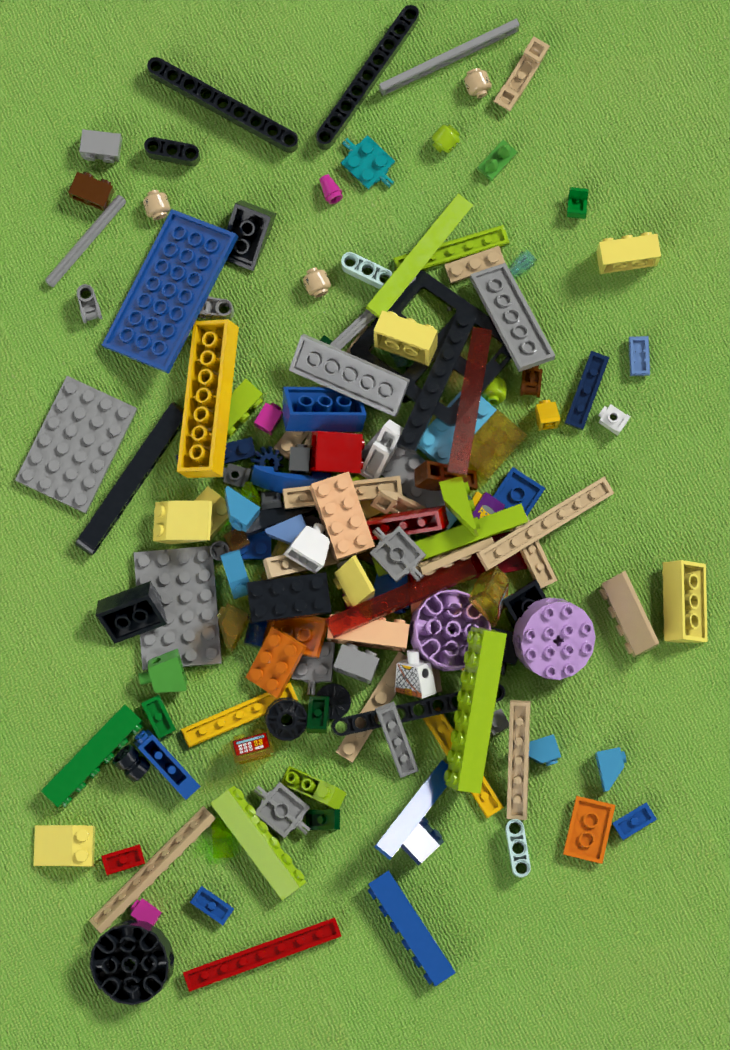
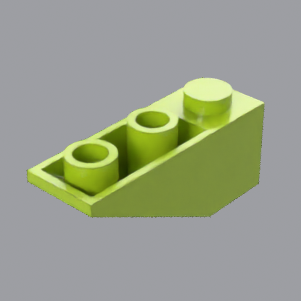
(243, 401)
(456, 501)
(313, 788)

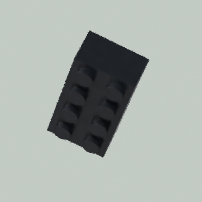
(288, 598)

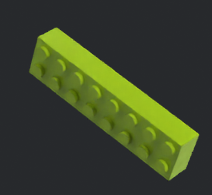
(475, 709)

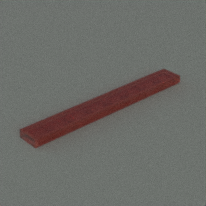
(469, 402)
(400, 597)

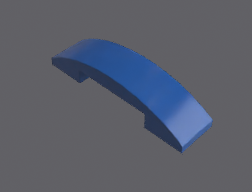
(276, 481)

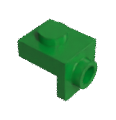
(577, 203)

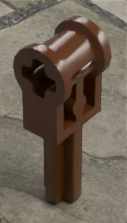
(531, 381)

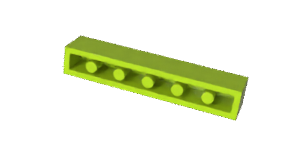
(258, 842)

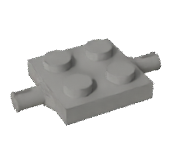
(397, 554)
(316, 669)
(282, 810)

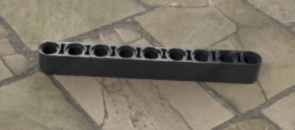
(372, 69)
(217, 97)
(131, 480)
(426, 704)

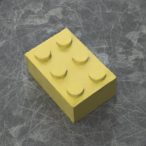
(628, 253)
(405, 337)

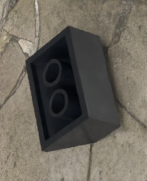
(131, 612)

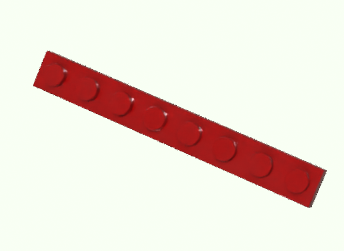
(262, 954)

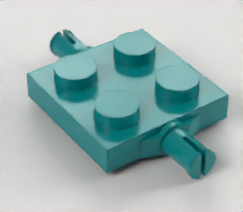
(368, 162)

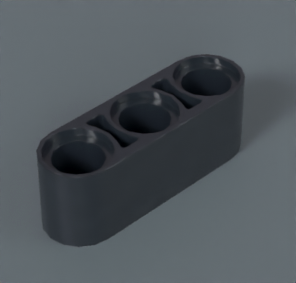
(178, 158)

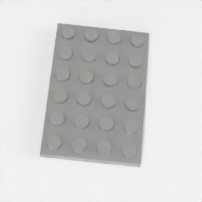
(76, 444)
(189, 601)

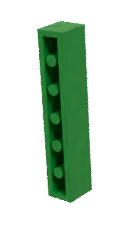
(92, 757)

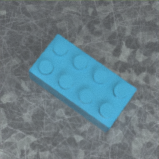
(439, 437)

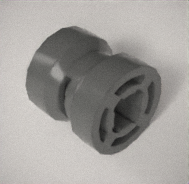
(217, 549)

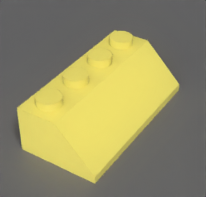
(684, 602)

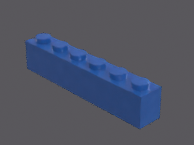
(411, 928)

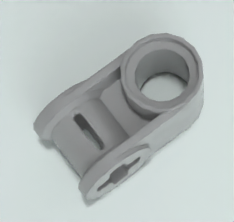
(88, 307)
(212, 308)

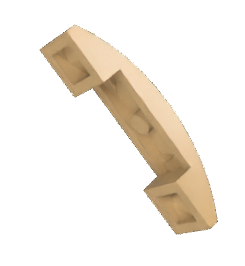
(522, 74)
(393, 502)

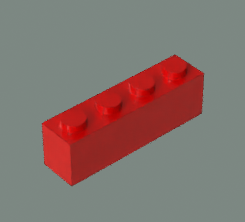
(410, 521)

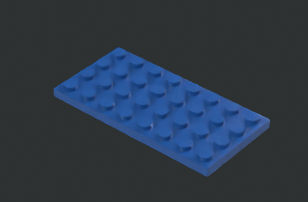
(170, 291)

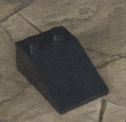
(253, 229)

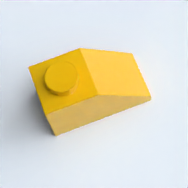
(547, 415)

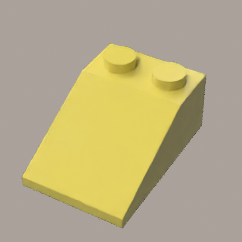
(182, 521)
(353, 582)
(64, 845)

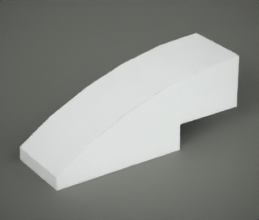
(382, 450)

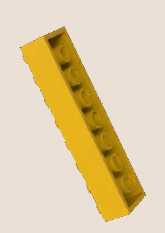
(207, 399)

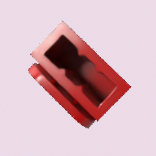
(336, 452)

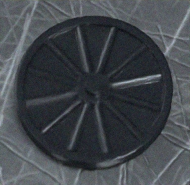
(338, 700)

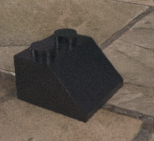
(518, 602)

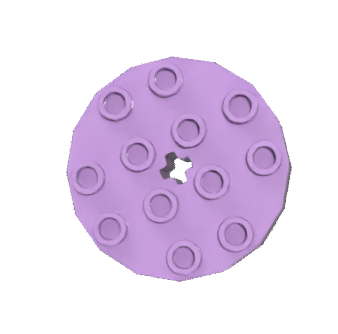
(430, 628)
(554, 638)

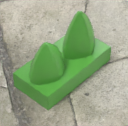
(497, 160)

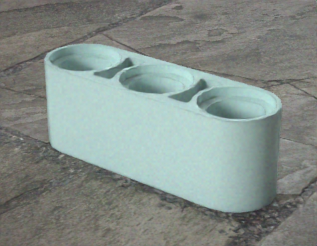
(362, 263)
(517, 838)

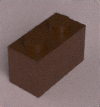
(91, 191)

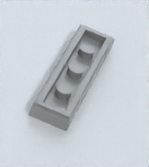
(396, 739)

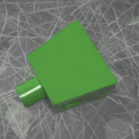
(165, 673)

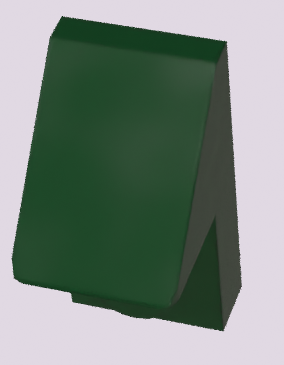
(318, 714)
(323, 820)

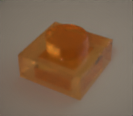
(236, 539)

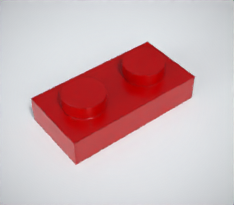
(123, 859)

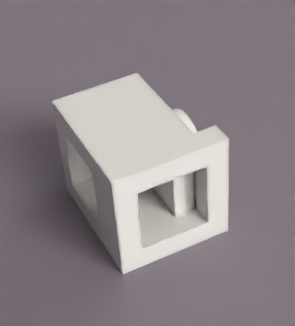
(613, 425)

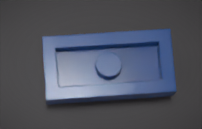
(634, 821)
(212, 905)

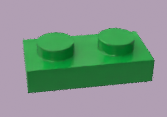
(158, 717)

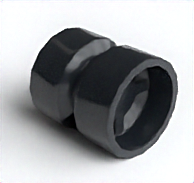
(134, 765)

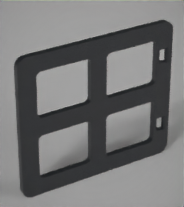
(423, 280)

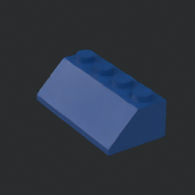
(321, 410)

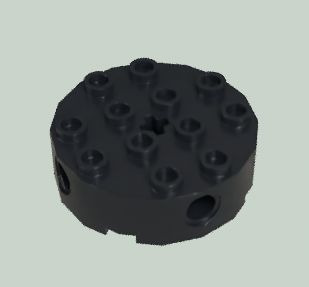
(119, 976)

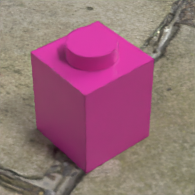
(268, 418)
(144, 911)

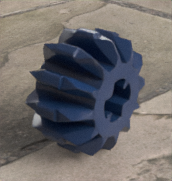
(270, 455)

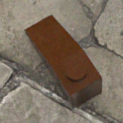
(431, 473)

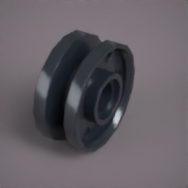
(290, 730)

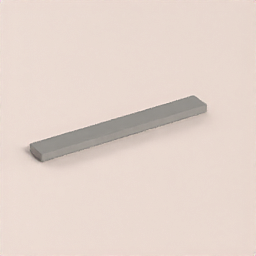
(449, 57)

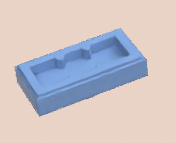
(639, 356)

